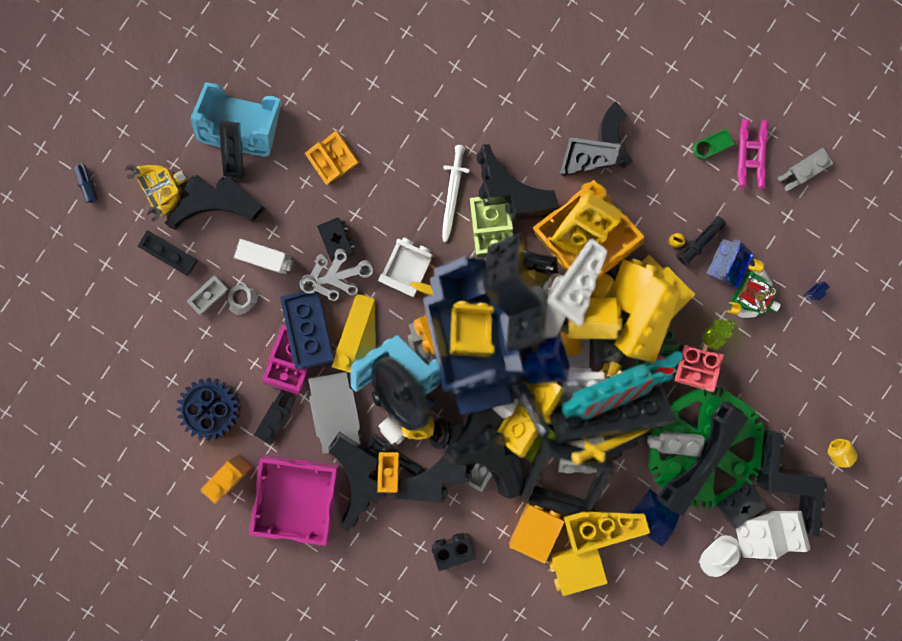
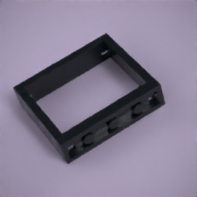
(558, 501)

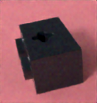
(328, 232)
(741, 505)

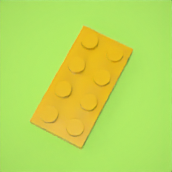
(518, 428)

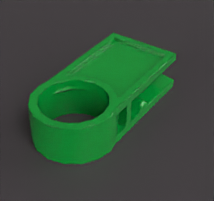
(715, 142)

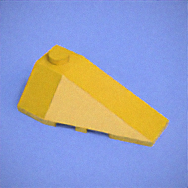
(358, 334)
(599, 529)

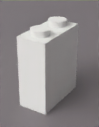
(263, 256)

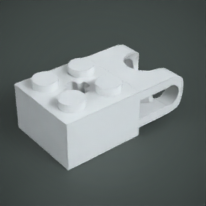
(554, 317)

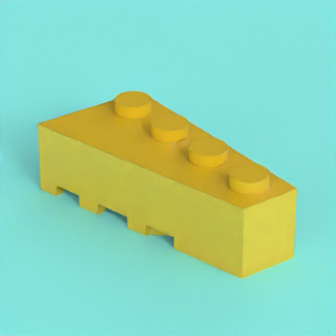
(649, 321)

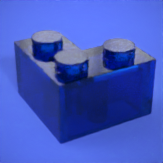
(549, 364)

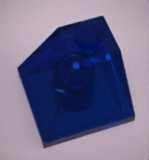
(659, 518)

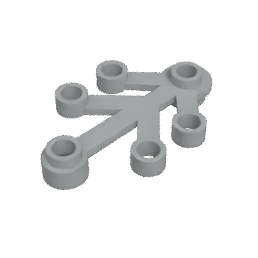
(333, 276)

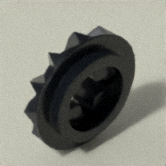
(437, 440)

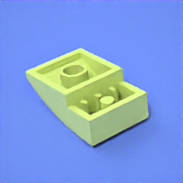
(489, 224)

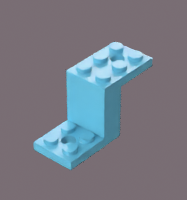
(396, 348)

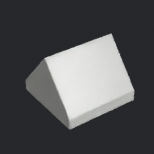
(507, 410)

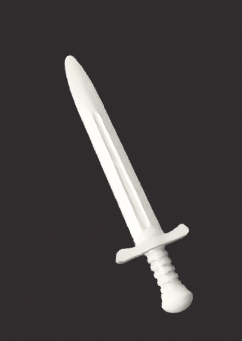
(453, 189)

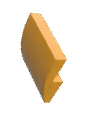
(332, 157)

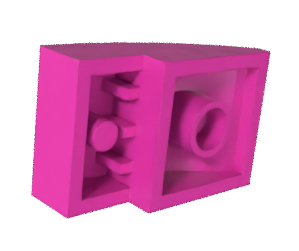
(281, 369)

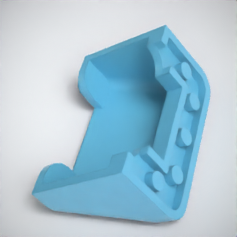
(256, 120)

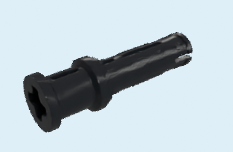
(695, 247)
(527, 401)
(381, 446)

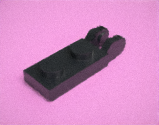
(274, 419)

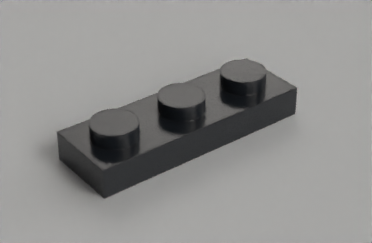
(231, 149)
(167, 253)

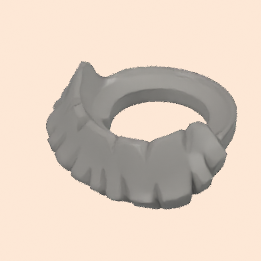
(251, 296)

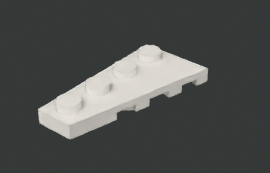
(576, 286)

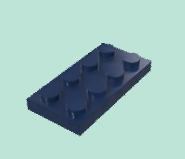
(306, 329)

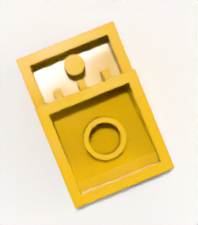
(588, 220)

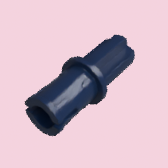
(85, 183)

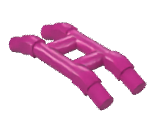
(743, 164)

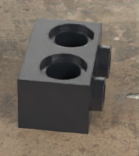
(455, 556)

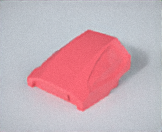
(699, 368)

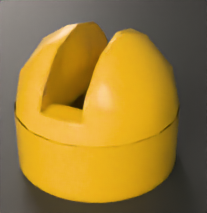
(675, 244)

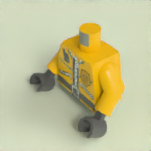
(159, 186)

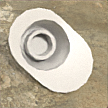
(720, 556)

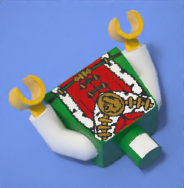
(754, 293)

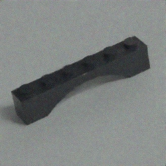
(724, 428)

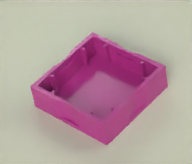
(294, 500)

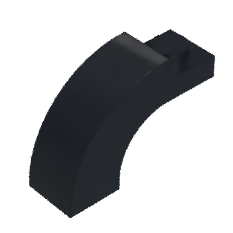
(609, 127)

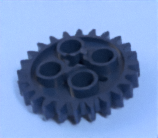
(196, 396)

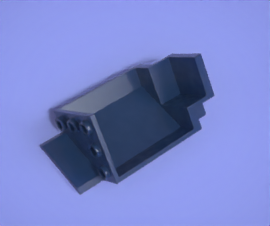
(476, 381)

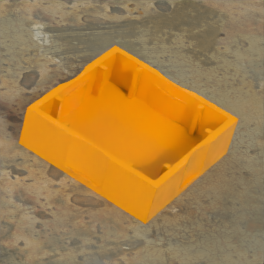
(619, 243)

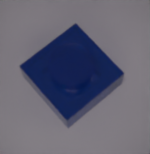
(817, 291)

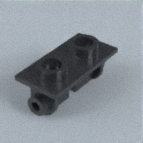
(540, 262)

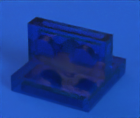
(730, 262)

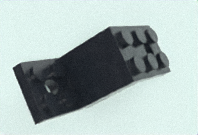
(515, 292)
(788, 481)

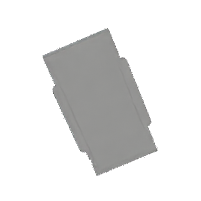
(333, 408)

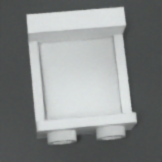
(406, 266)

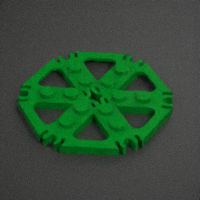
(730, 463)

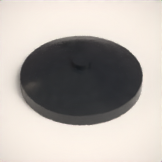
(400, 394)

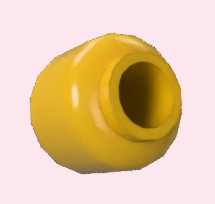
(842, 453)

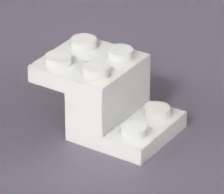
(773, 535)

